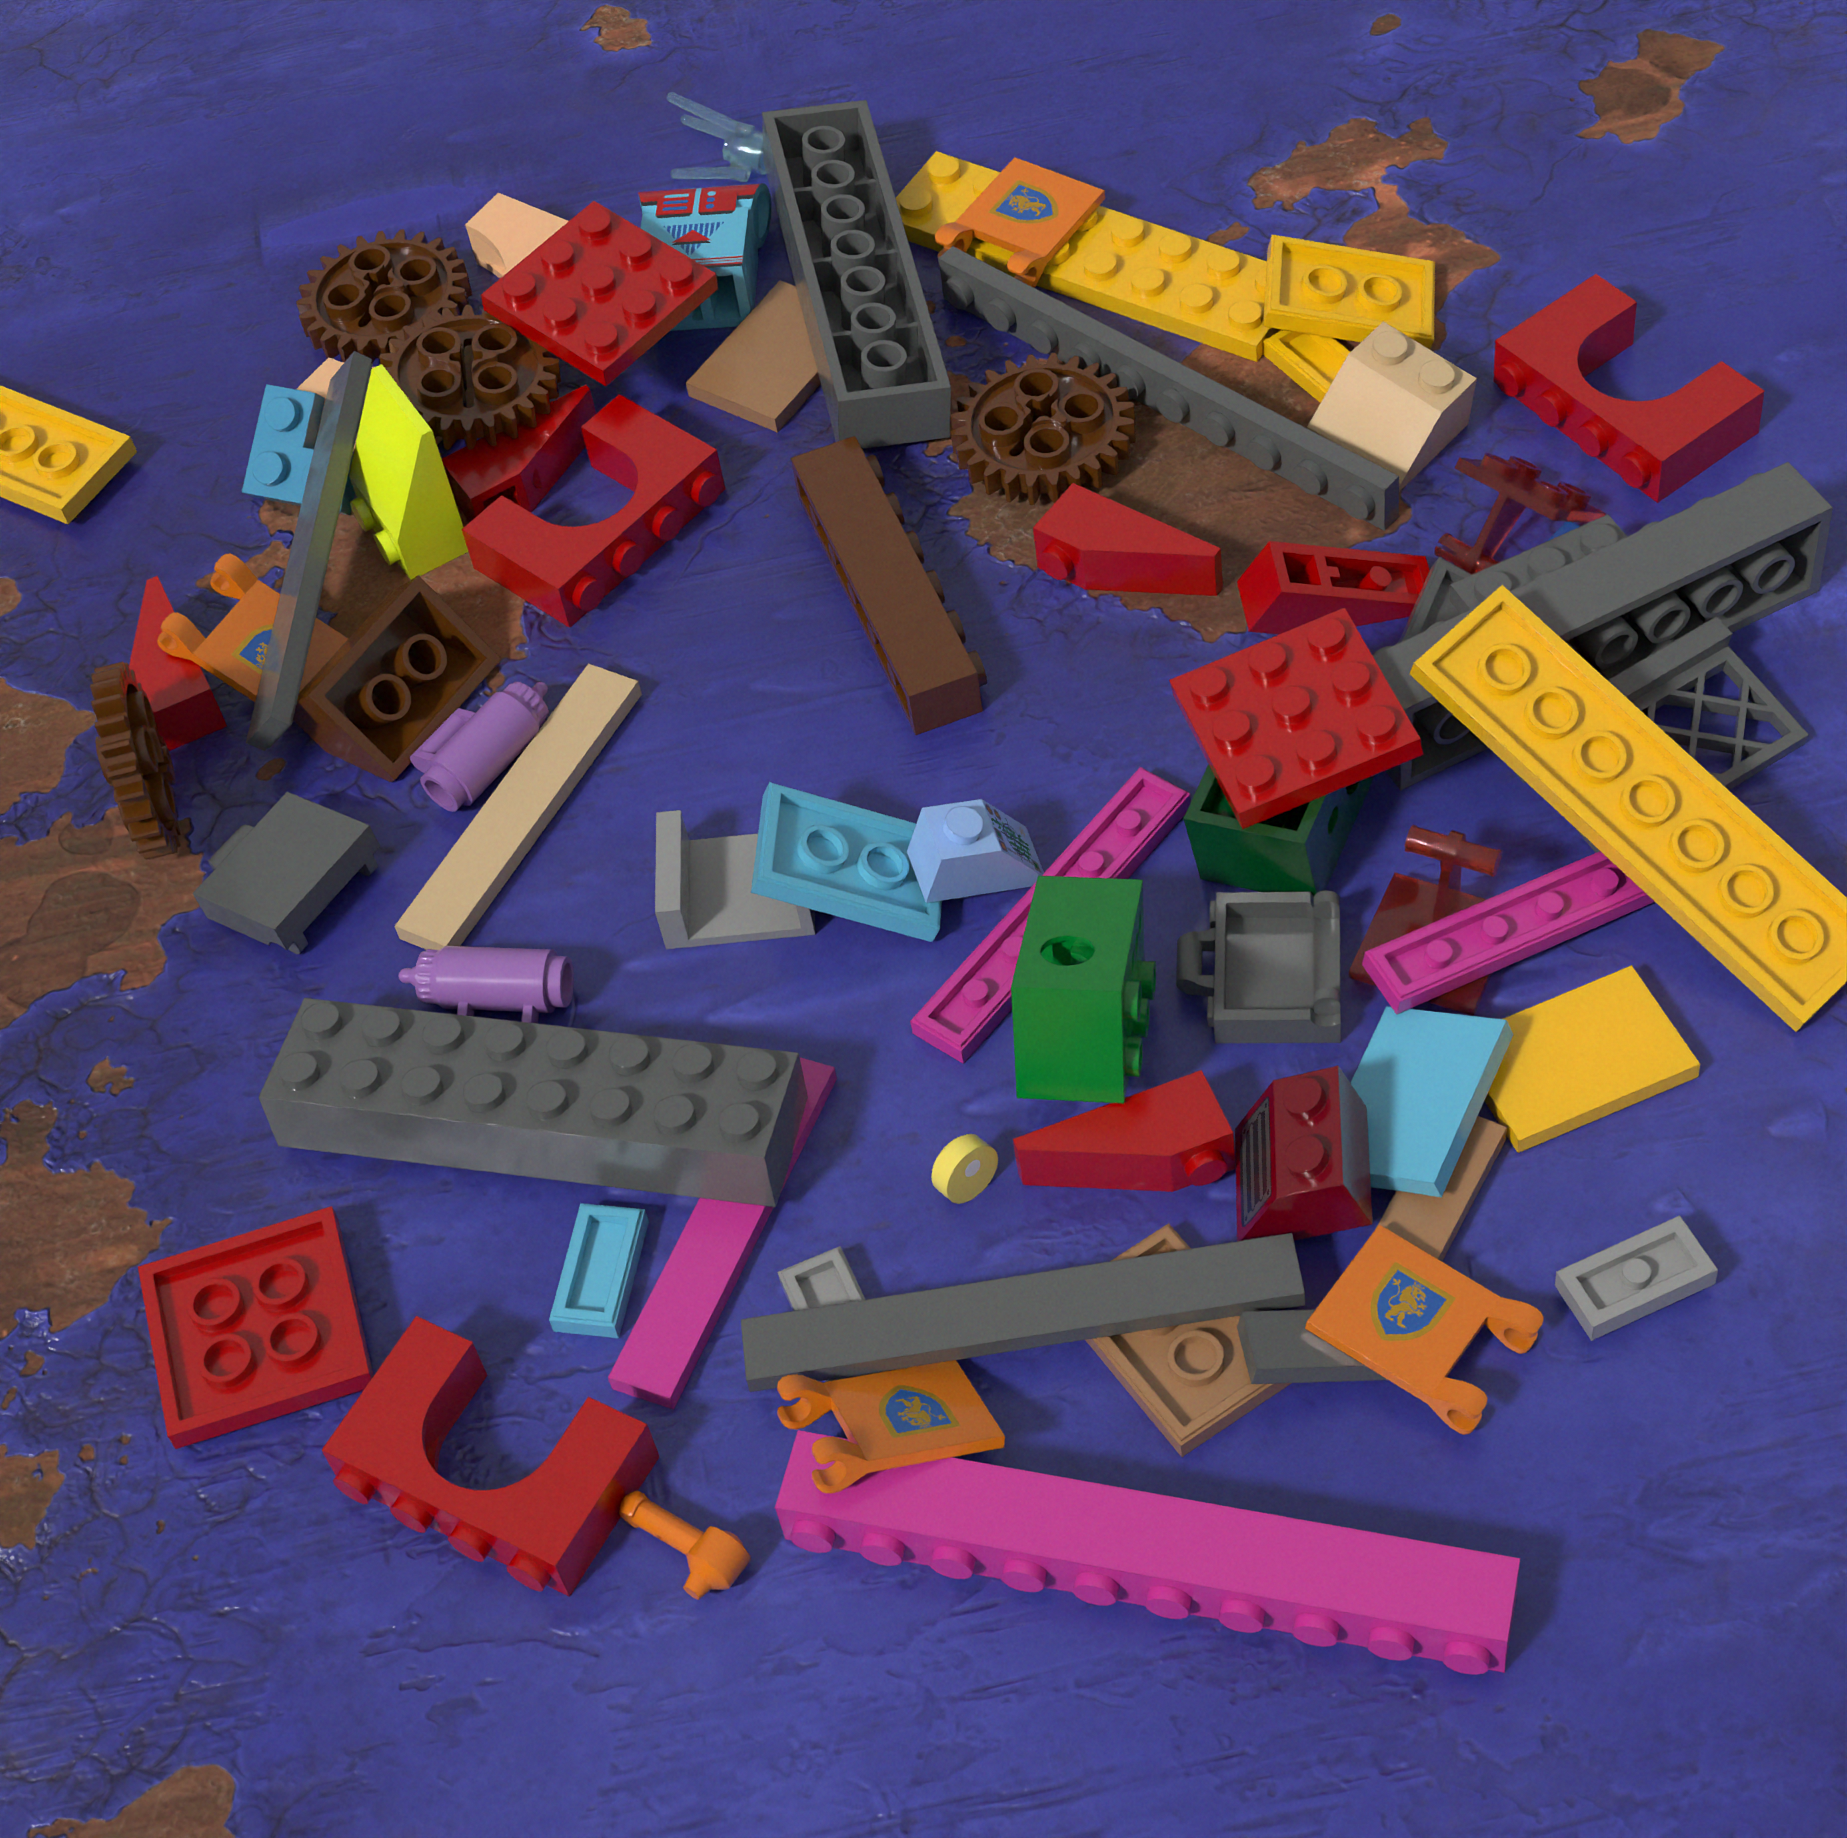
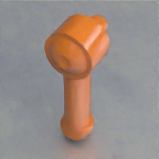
(712, 1555)

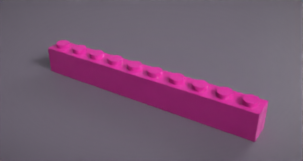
(1165, 1555)

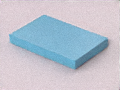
(840, 862)
(1423, 1093)

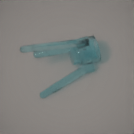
(741, 143)

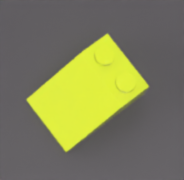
(403, 482)

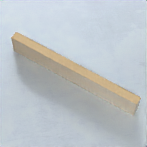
(518, 810)

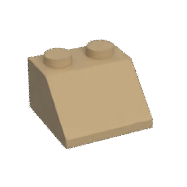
(1395, 403)

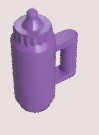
(479, 746)
(493, 980)

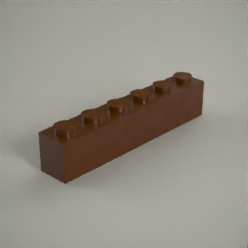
(888, 586)

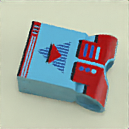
(720, 231)

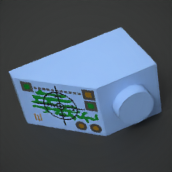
(970, 851)

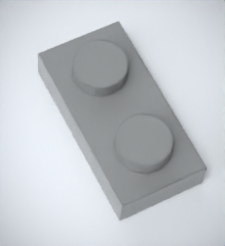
(1635, 1277)

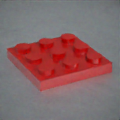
(599, 292)
(1295, 718)
(254, 1327)

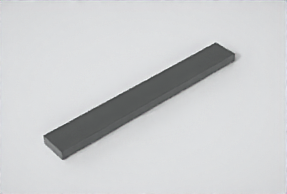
(309, 553)
(1023, 1311)

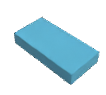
(599, 1270)

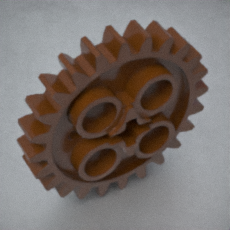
(378, 290)
(509, 376)
(1043, 428)
(135, 760)

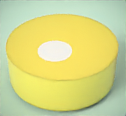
(964, 1168)

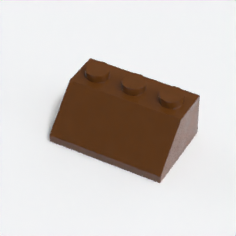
(394, 681)

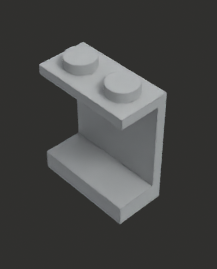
(707, 891)

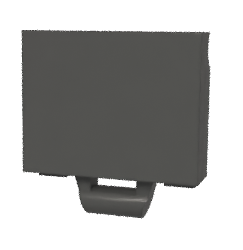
(285, 871)
(1271, 967)

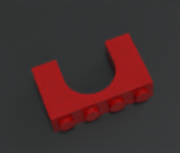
(1648, 442)
(575, 567)
(539, 1526)

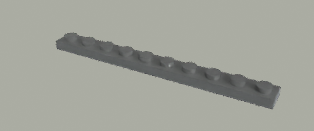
(1174, 390)

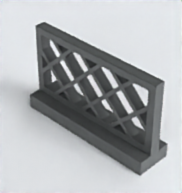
(1687, 664)

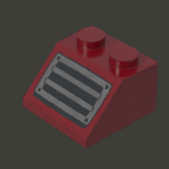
(1303, 1159)

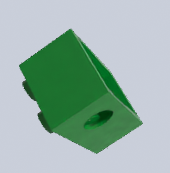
(1081, 990)

